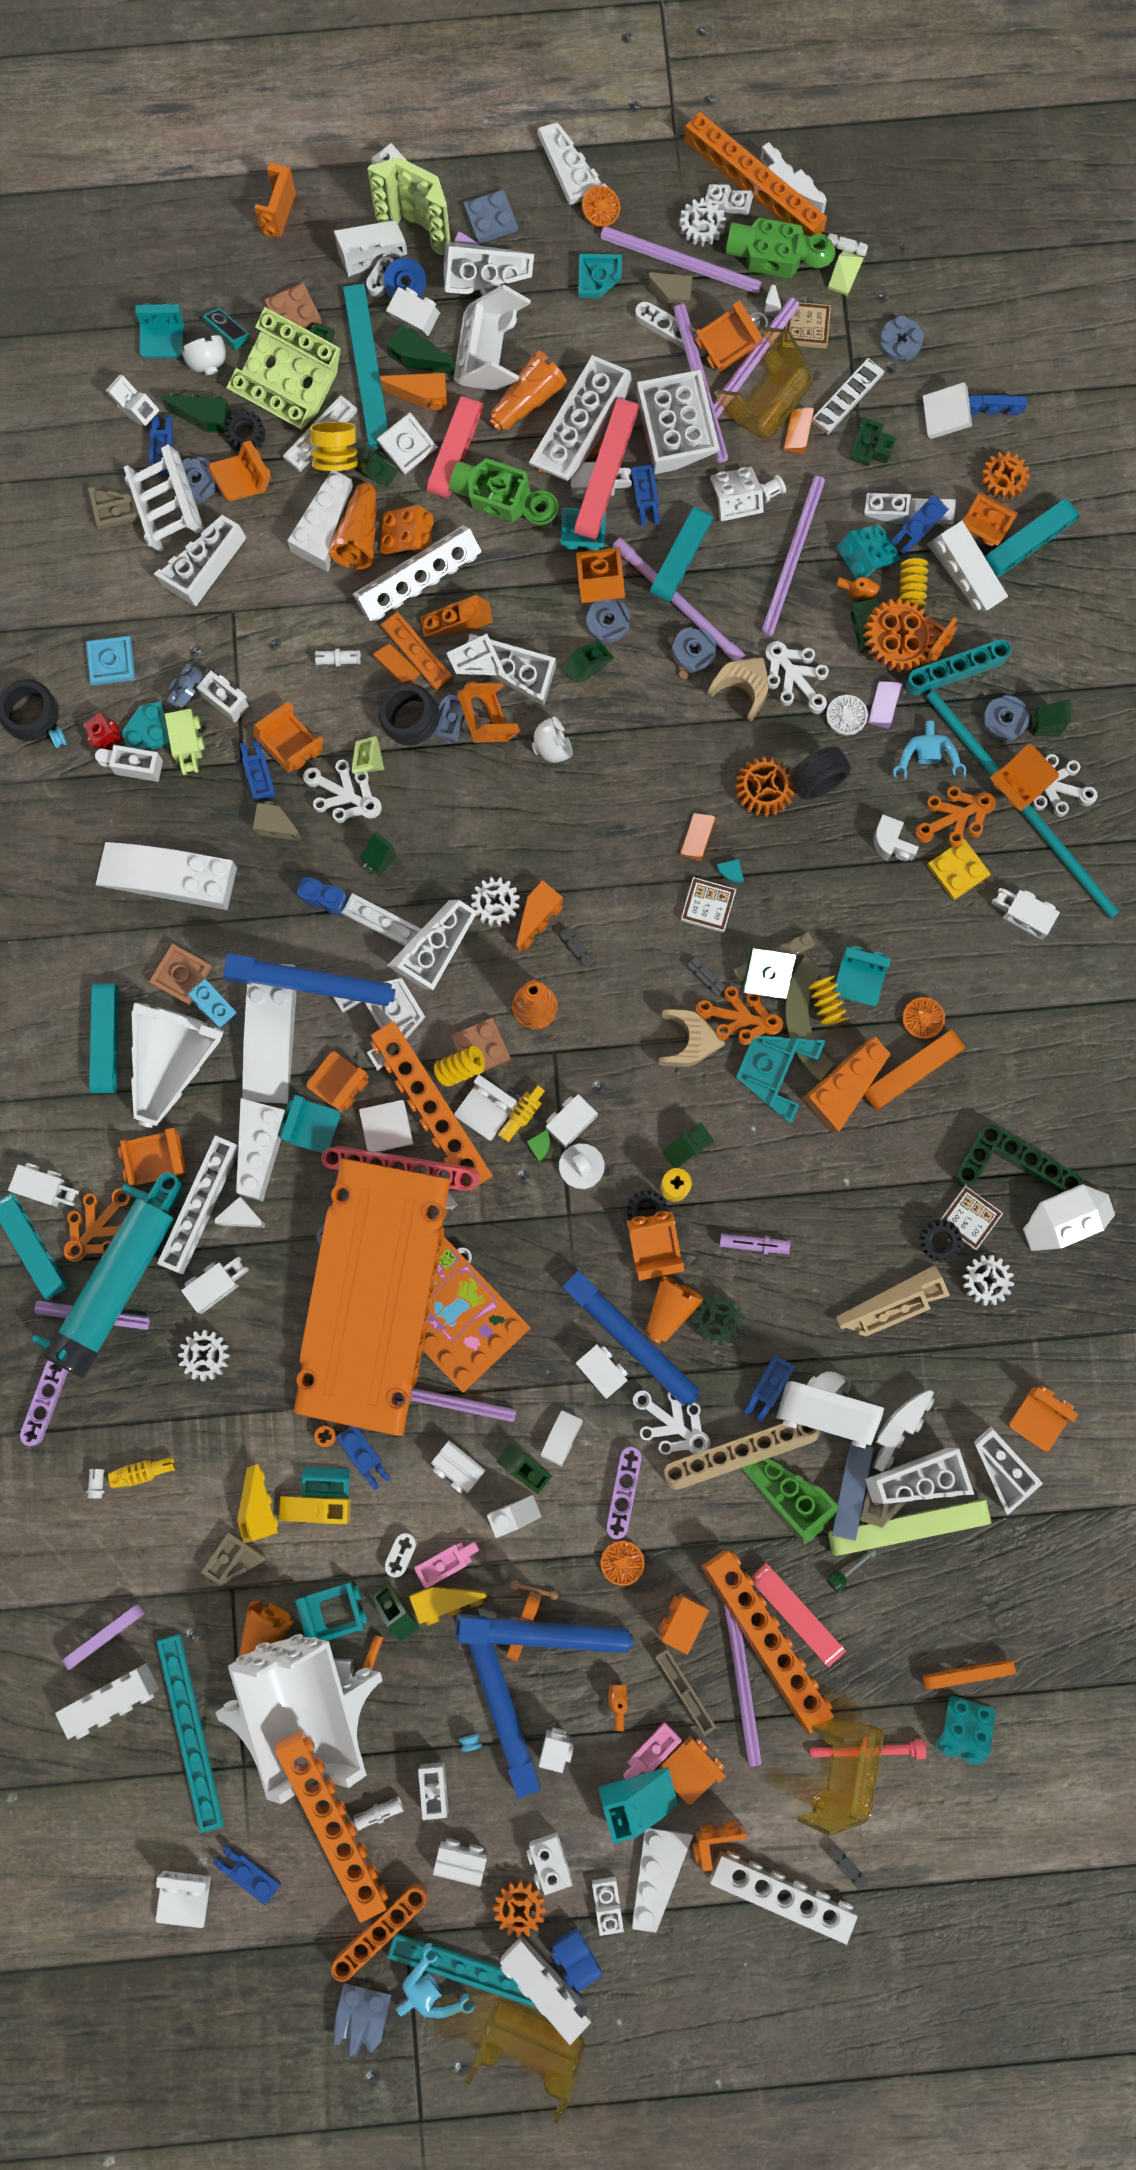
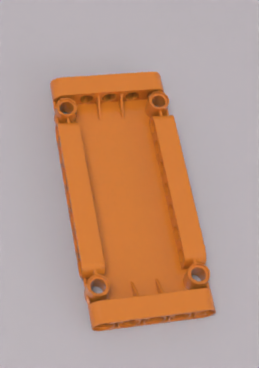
(371, 1296)

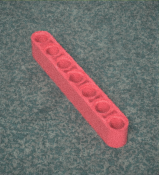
(606, 468)
(433, 1168)

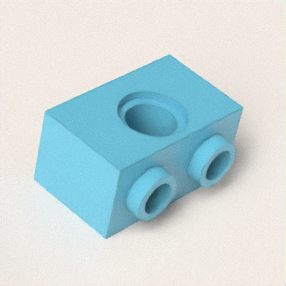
(211, 1003)

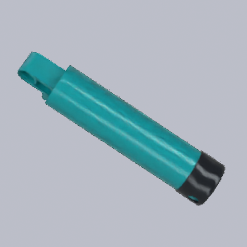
(114, 1278)

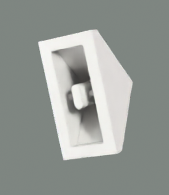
(239, 1214)

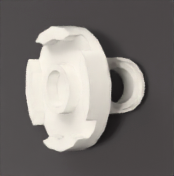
(581, 1166)

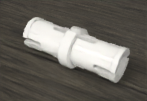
(338, 657)
(378, 1813)

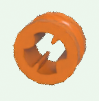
(321, 1430)

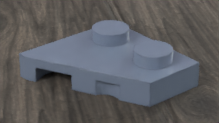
(450, 719)

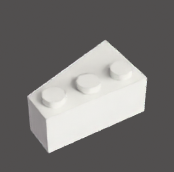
(365, 245)
(1007, 1471)

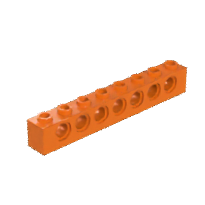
(752, 175)
(390, 1035)
(820, 1708)
(364, 1903)

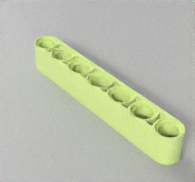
(914, 1527)

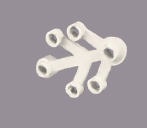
(795, 674)
(1064, 788)
(345, 794)
(675, 1425)

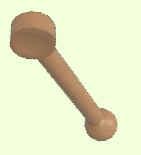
(683, 674)
(516, 1585)

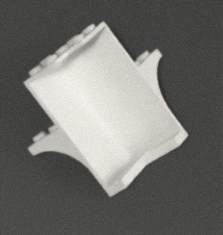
(294, 1689)

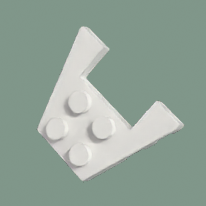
(403, 1011)

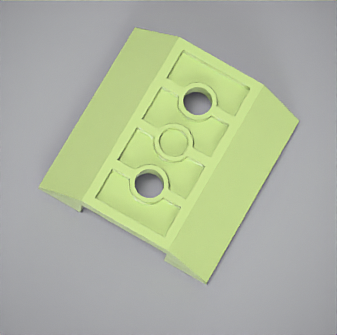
(410, 192)
(297, 356)

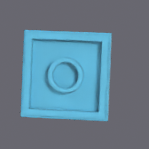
(110, 660)

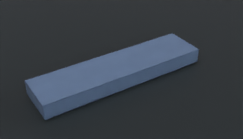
(852, 1492)

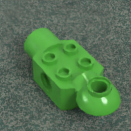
(778, 247)
(502, 492)

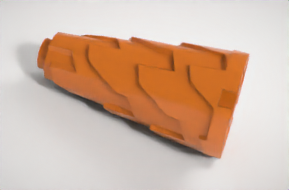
(535, 385)
(356, 532)
(534, 1005)

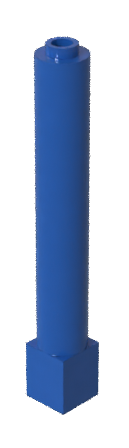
(248, 971)
(631, 1339)
(484, 1630)
(505, 1720)

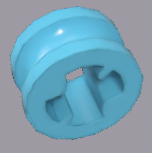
(57, 737)
(470, 1742)

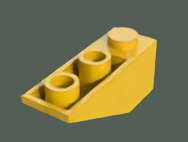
(315, 1510)
(255, 1513)
(439, 1600)

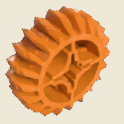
(758, 781)

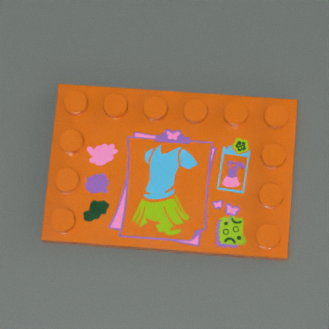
(467, 1321)

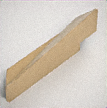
(896, 1303)

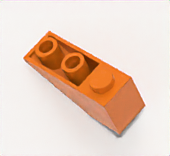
(457, 617)
(540, 906)

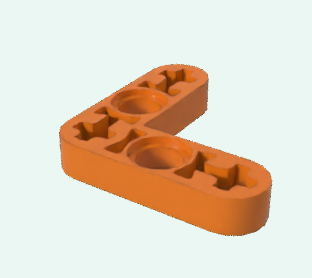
(527, 1615)

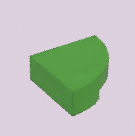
(540, 1145)

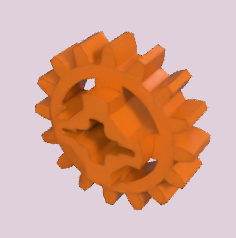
(1004, 477)
(512, 1916)

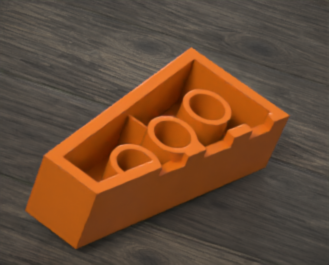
(845, 1086)

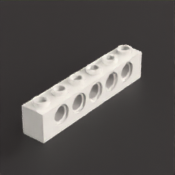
(405, 572)
(198, 1205)
(837, 1928)

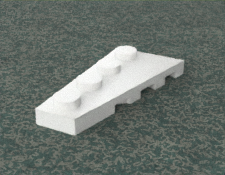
(568, 164)
(659, 1867)

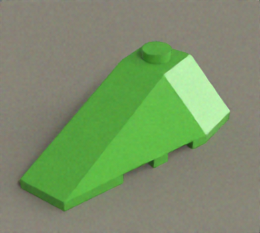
(797, 1502)

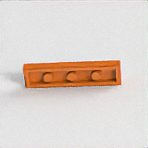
(416, 651)

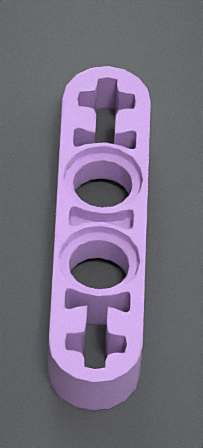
(41, 1400)
(621, 1492)
(103, 1637)

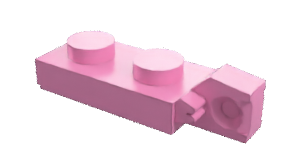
(445, 1563)
(652, 1751)

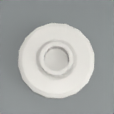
(847, 715)

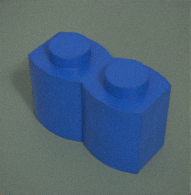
(316, 895)
(576, 1959)

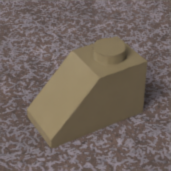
(671, 289)
(273, 822)

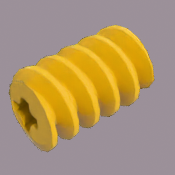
(913, 581)
(828, 1001)
(460, 1066)
(684, 1183)

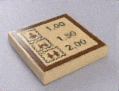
(810, 325)

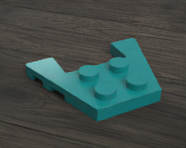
(767, 1065)

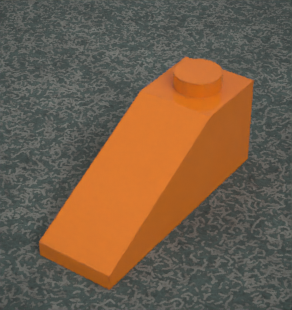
(420, 389)

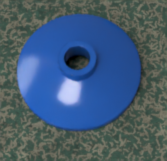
(404, 267)

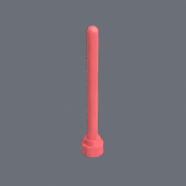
(914, 1749)

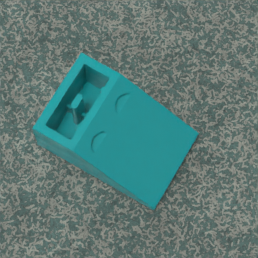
(637, 1803)

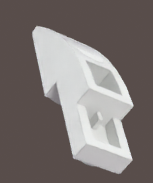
(799, 181)
(901, 507)
(904, 1419)

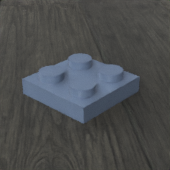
(490, 217)

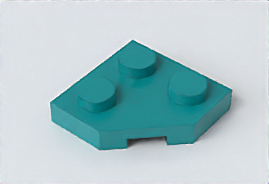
(598, 274)
(147, 728)

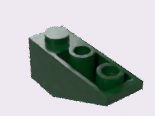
(417, 353)
(202, 412)

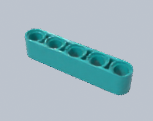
(1032, 537)
(681, 554)
(965, 660)
(104, 1038)
(30, 1247)

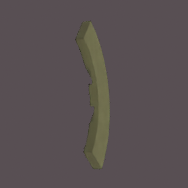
(798, 1015)

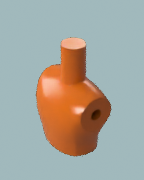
(860, 589)
(618, 1695)

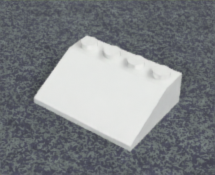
(676, 420)

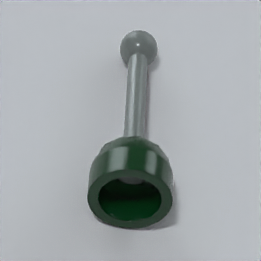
(838, 1580)

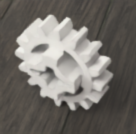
(702, 222)
(503, 907)
(986, 1291)
(196, 1362)

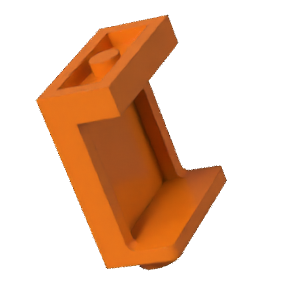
(275, 215)
(729, 337)
(287, 738)
(151, 1157)
(655, 1245)

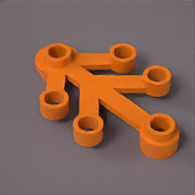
(957, 814)
(741, 1017)
(94, 1227)

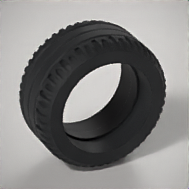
(395, 700)
(37, 729)
(820, 773)

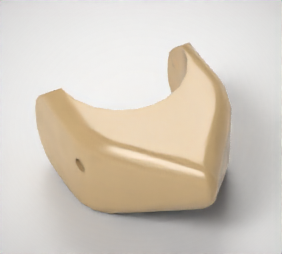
(747, 675)
(701, 1039)

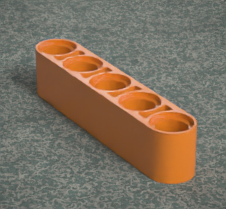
(914, 1069)
(374, 1942)

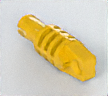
(522, 1113)
(140, 1472)

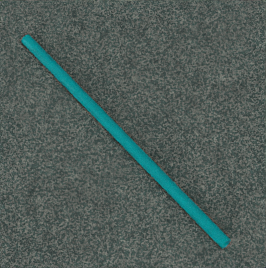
(1031, 815)

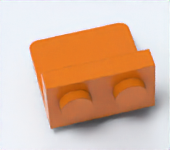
(242, 474)
(989, 519)
(406, 530)
(942, 638)
(1025, 777)
(338, 1081)
(1042, 1418)
(693, 1769)
(710, 1835)

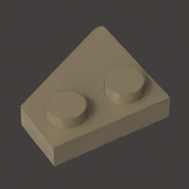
(112, 508)
(878, 1513)
(231, 1560)

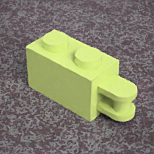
(184, 739)

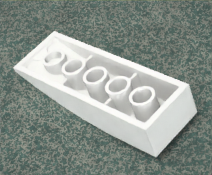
(582, 418)
(167, 874)
(268, 1043)

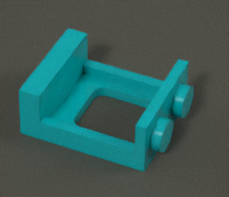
(312, 1617)

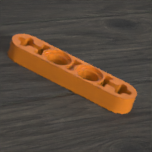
(969, 1674)

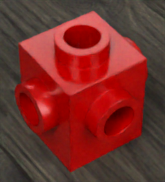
(102, 732)

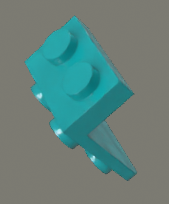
(160, 330)
(572, 540)
(867, 550)
(861, 975)
(309, 1125)
(967, 1731)

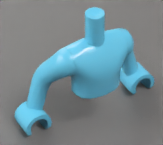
(929, 751)
(425, 1991)

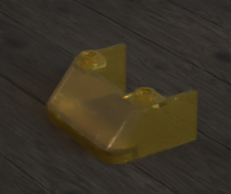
(778, 393)
(850, 1778)
(533, 2043)

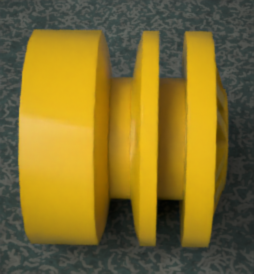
(333, 446)

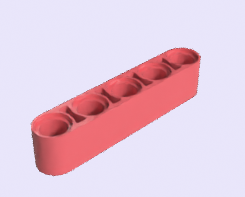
(454, 445)
(797, 1615)

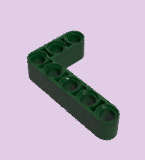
(1017, 1159)

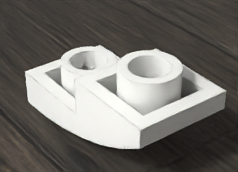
(729, 200)
(561, 1438)
(607, 1906)

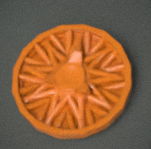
(600, 206)
(923, 1018)
(622, 1563)

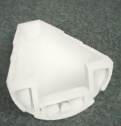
(165, 1058)

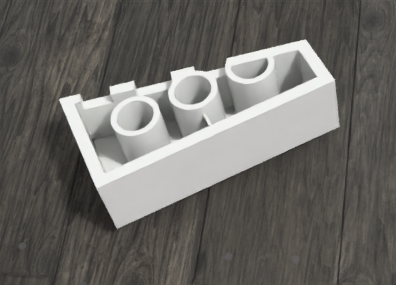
(321, 520)
(202, 561)
(968, 567)
(524, 669)
(434, 945)
(257, 1147)
(924, 1478)
(107, 1701)
(546, 1989)

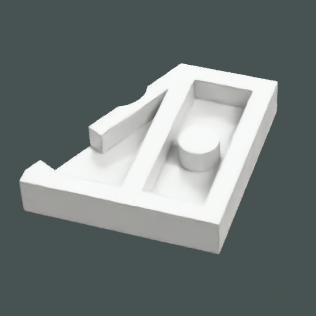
(476, 658)

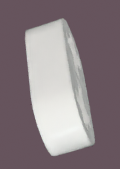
(376, 275)
(395, 1552)

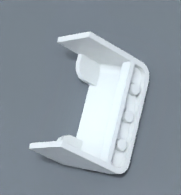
(482, 339)
(829, 1413)

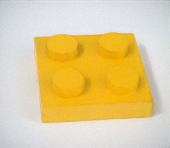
(958, 870)

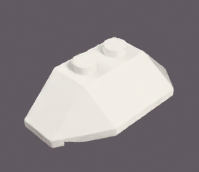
(1068, 1218)

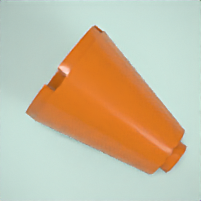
(671, 1308)
(264, 1625)

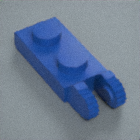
(997, 404)
(159, 439)
(645, 492)
(922, 522)
(257, 773)
(770, 1386)
(362, 1454)
(248, 1875)

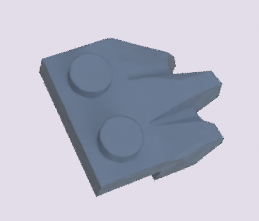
(360, 2018)

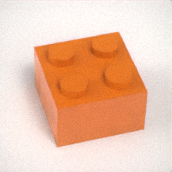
(600, 575)
(683, 1623)

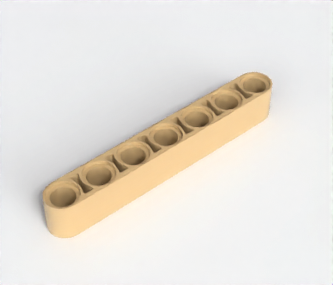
(733, 1461)

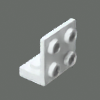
(737, 493)
(485, 1108)
(182, 1899)

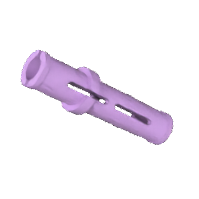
(783, 1247)

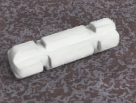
(848, 245)

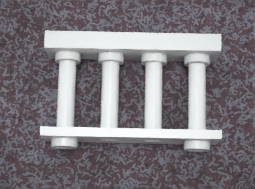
(183, 499)

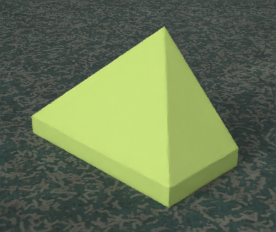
(845, 272)
(367, 756)

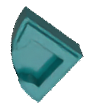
(731, 871)

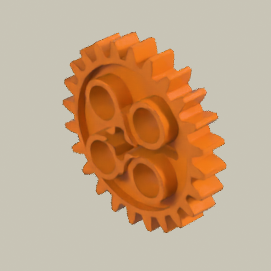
(880, 633)

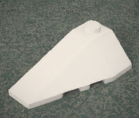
(480, 267)

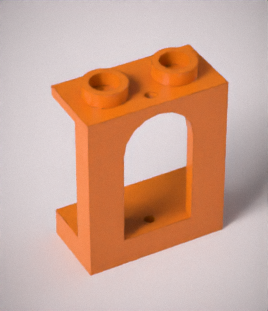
(494, 732)

